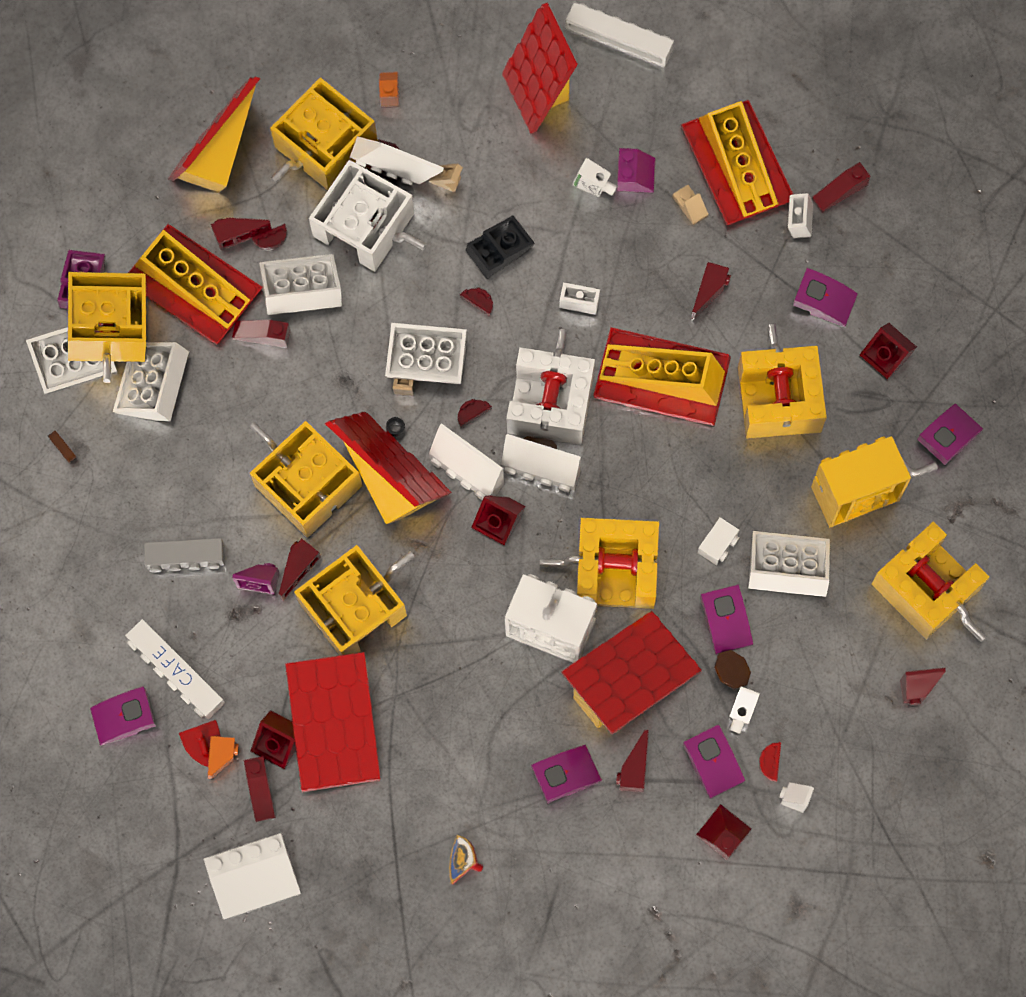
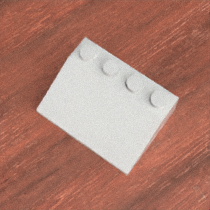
(393, 161)
(300, 284)
(426, 353)
(51, 361)
(152, 386)
(466, 463)
(541, 463)
(789, 563)
(252, 876)

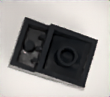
(499, 246)

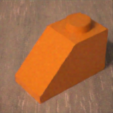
(389, 89)
(221, 754)

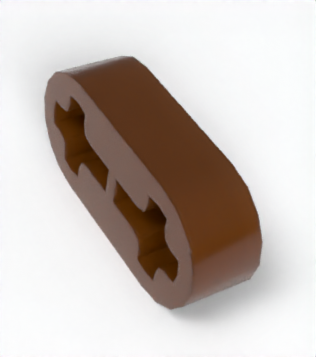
(62, 447)

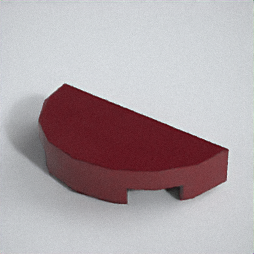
(272, 238)
(478, 298)
(472, 410)

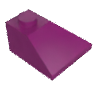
(258, 578)

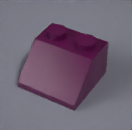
(635, 171)

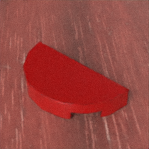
(770, 761)

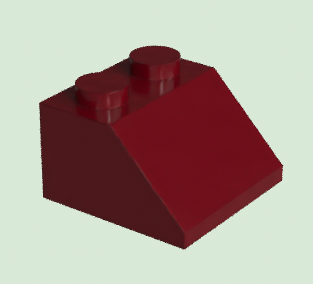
(888, 350)
(275, 739)

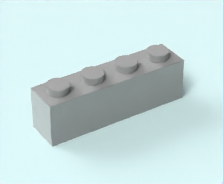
(184, 554)

